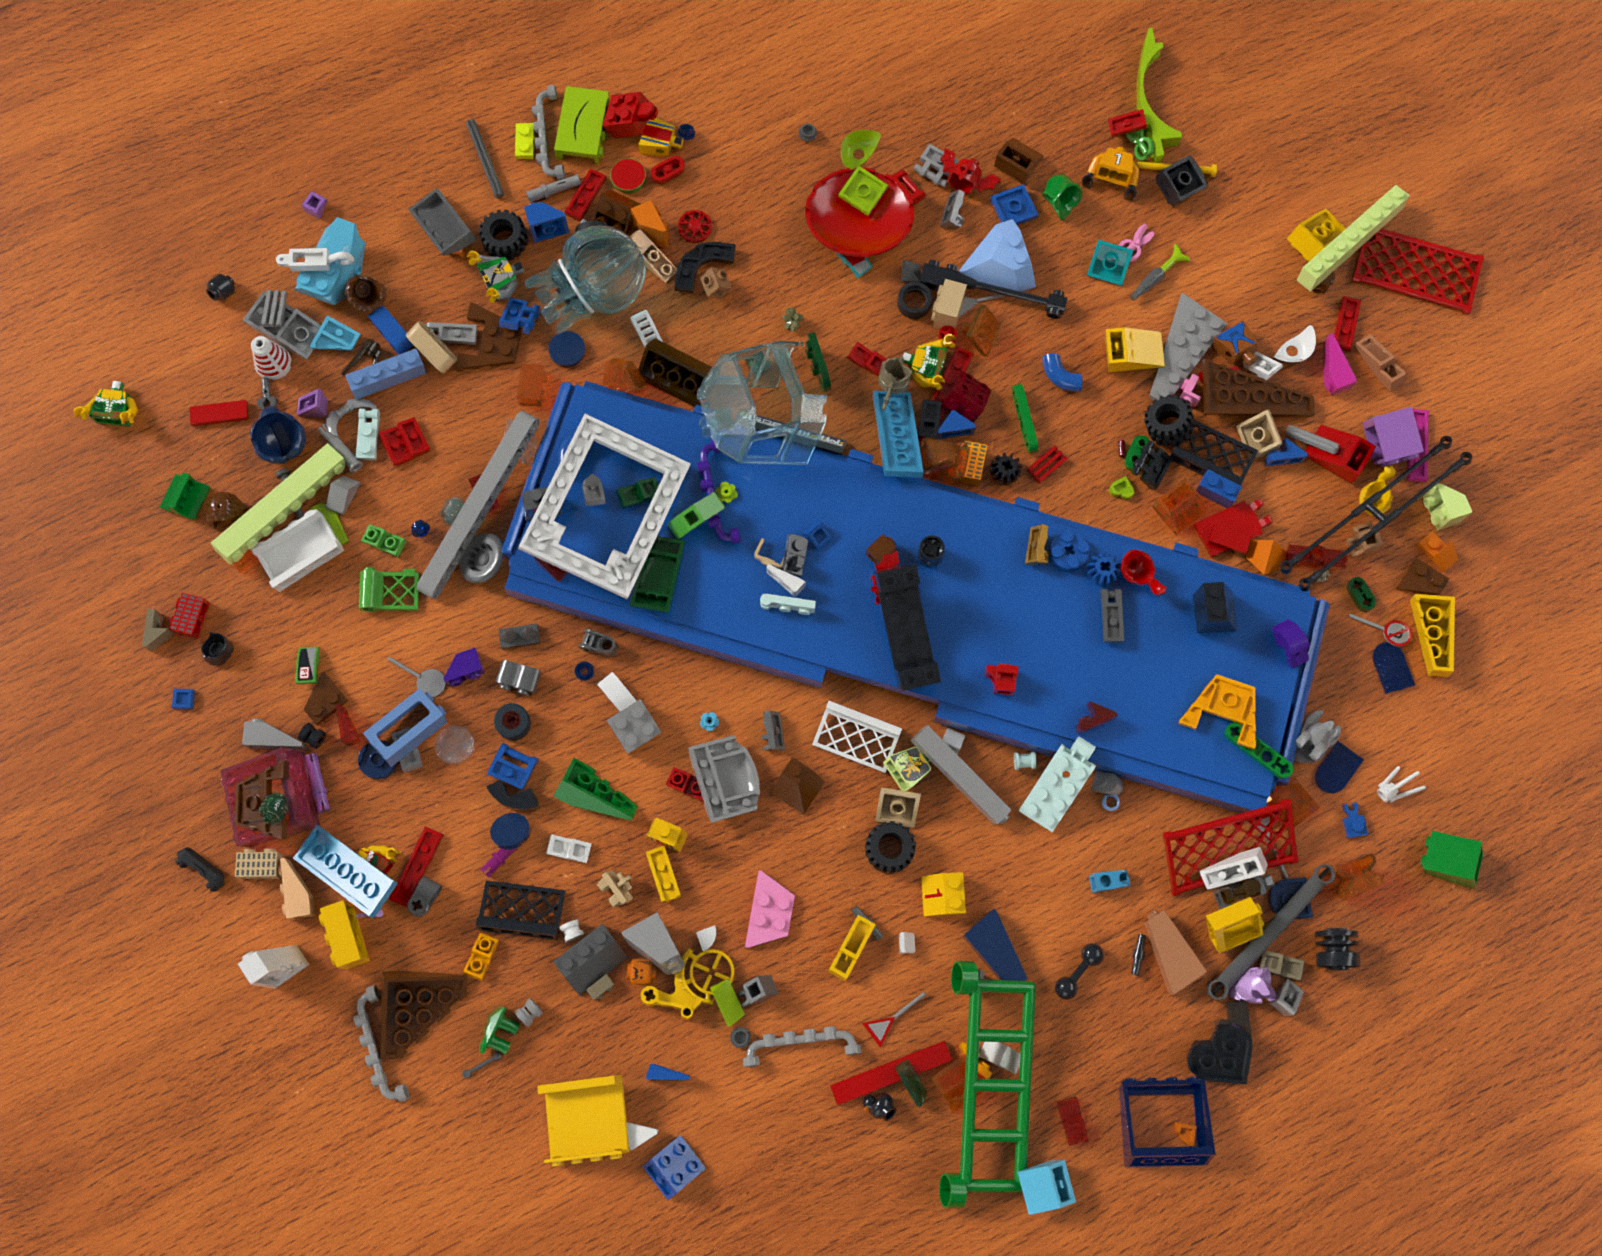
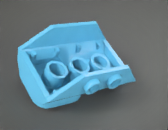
(330, 285)

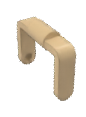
(764, 560)

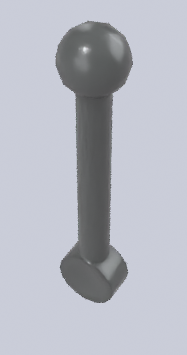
(467, 1073)

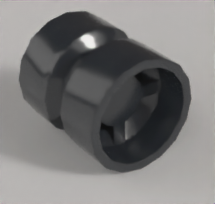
(931, 551)

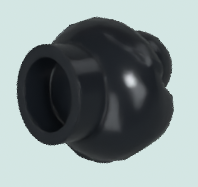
(880, 1108)

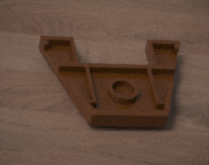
(497, 343)
(249, 796)

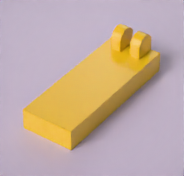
(663, 874)

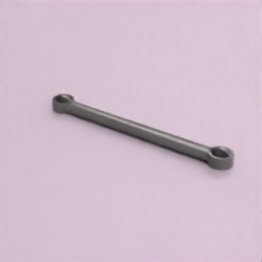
(1271, 932)

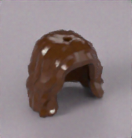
(365, 298)
(224, 507)

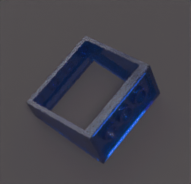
(1167, 1156)

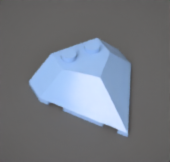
(1002, 259)

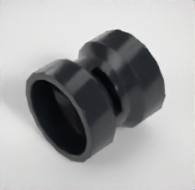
(312, 736)

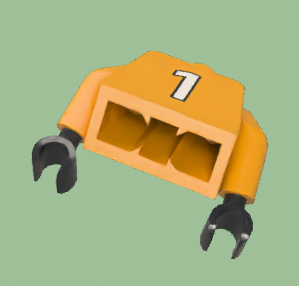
(1115, 167)

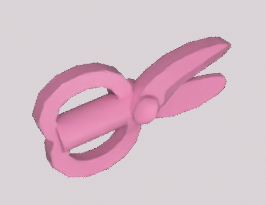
(1138, 241)

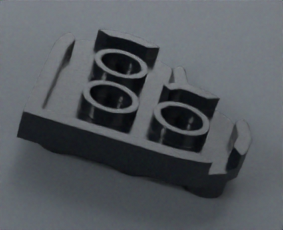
(1222, 1057)

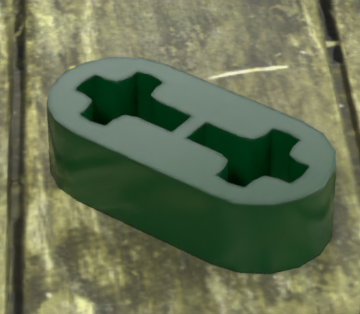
(1361, 594)

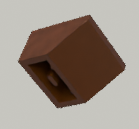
(1017, 160)
(615, 210)

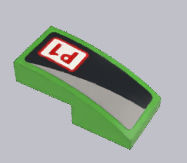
(306, 666)

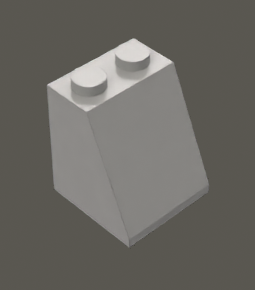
(655, 943)

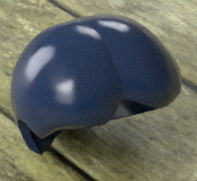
(277, 436)

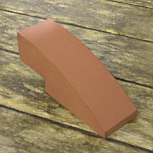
(1381, 362)

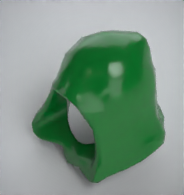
(1062, 194)

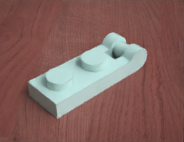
(367, 435)
(787, 604)

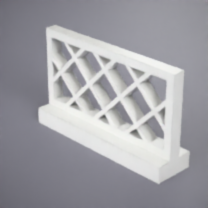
(862, 720)

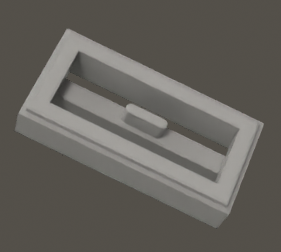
(275, 295)

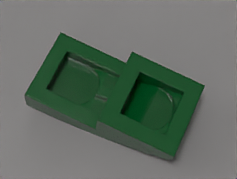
(637, 493)

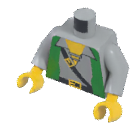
(497, 275)

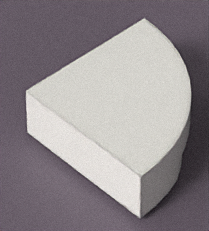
(706, 937)

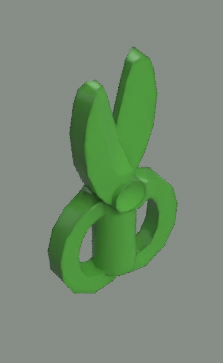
(1139, 139)

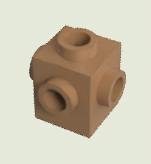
(715, 283)

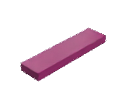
(1421, 473)

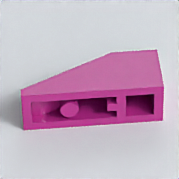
(1337, 372)

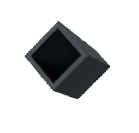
(1214, 608)

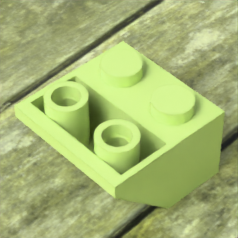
(1446, 506)

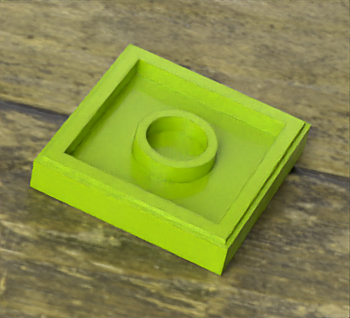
(863, 190)

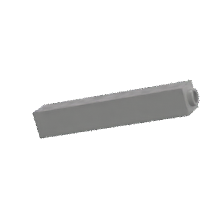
(961, 775)

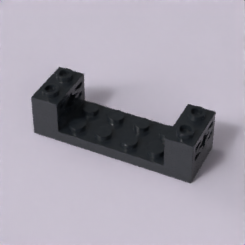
(906, 626)

